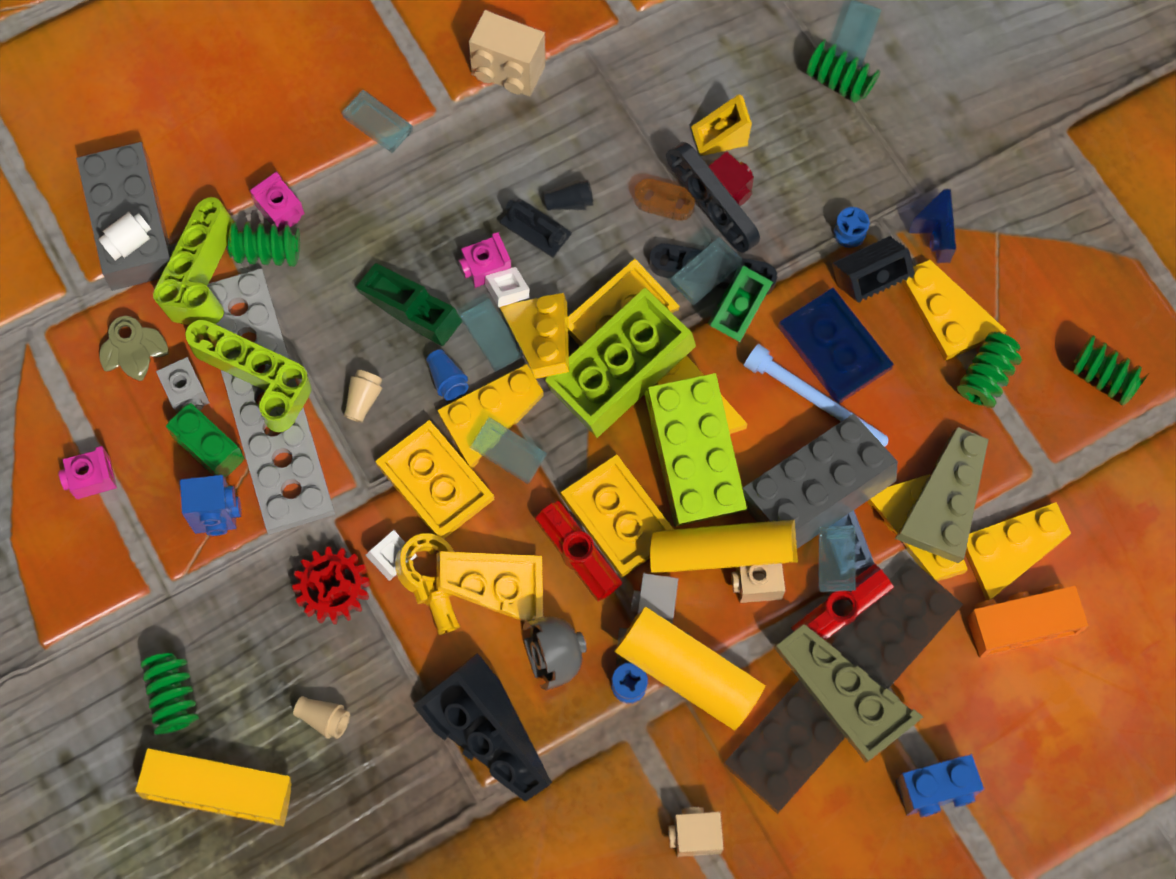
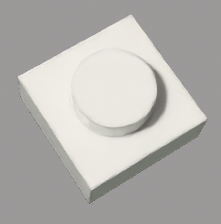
(507, 286)
(385, 553)

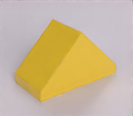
(723, 128)

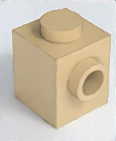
(758, 583)
(696, 833)

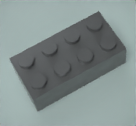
(118, 184)
(823, 480)

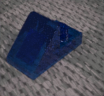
(939, 221)

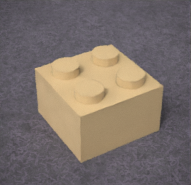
(507, 53)

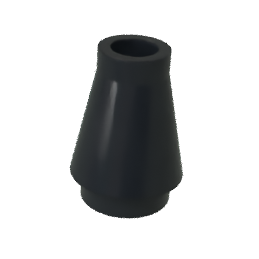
(570, 196)

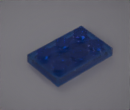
(835, 345)

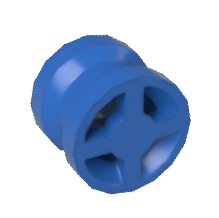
(854, 219)
(630, 690)

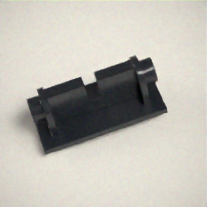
(535, 227)

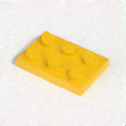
(435, 480)
(616, 514)

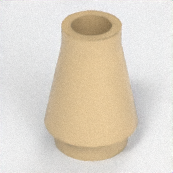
(362, 393)
(324, 717)

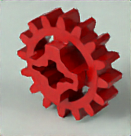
(318, 579)

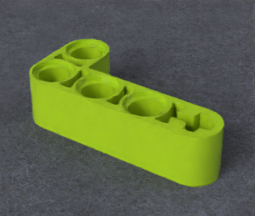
(184, 282)
(245, 368)

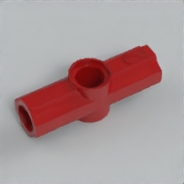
(590, 568)
(870, 588)

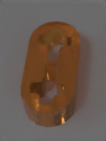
(664, 199)

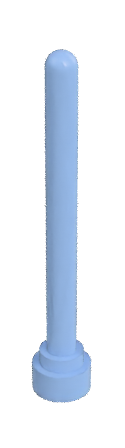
(761, 361)

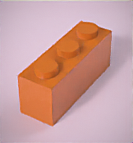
(1027, 620)

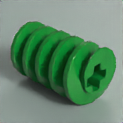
(841, 72)
(263, 245)
(990, 370)
(1108, 370)
(168, 692)

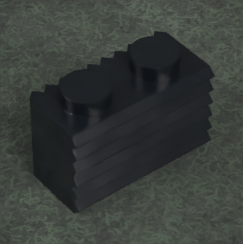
(873, 268)

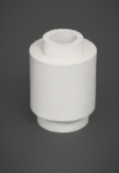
(125, 235)

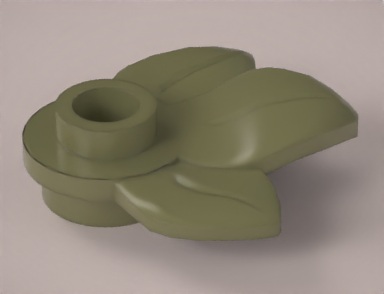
(132, 352)

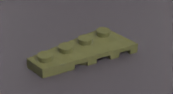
(946, 504)
(851, 699)

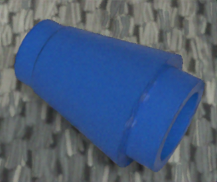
(447, 376)

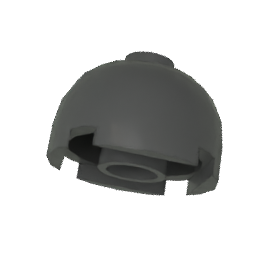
(554, 650)

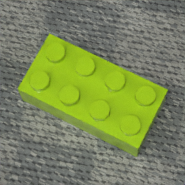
(622, 362)
(695, 449)

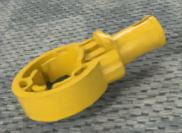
(426, 587)

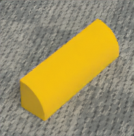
(723, 546)
(690, 668)
(214, 787)

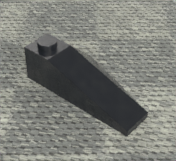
(480, 718)

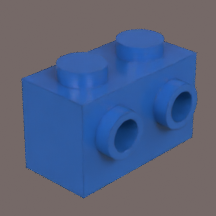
(210, 505)
(938, 785)

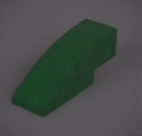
(410, 304)

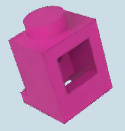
(267, 198)
(477, 269)
(97, 479)

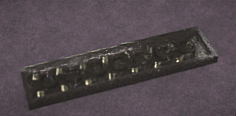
(880, 641)

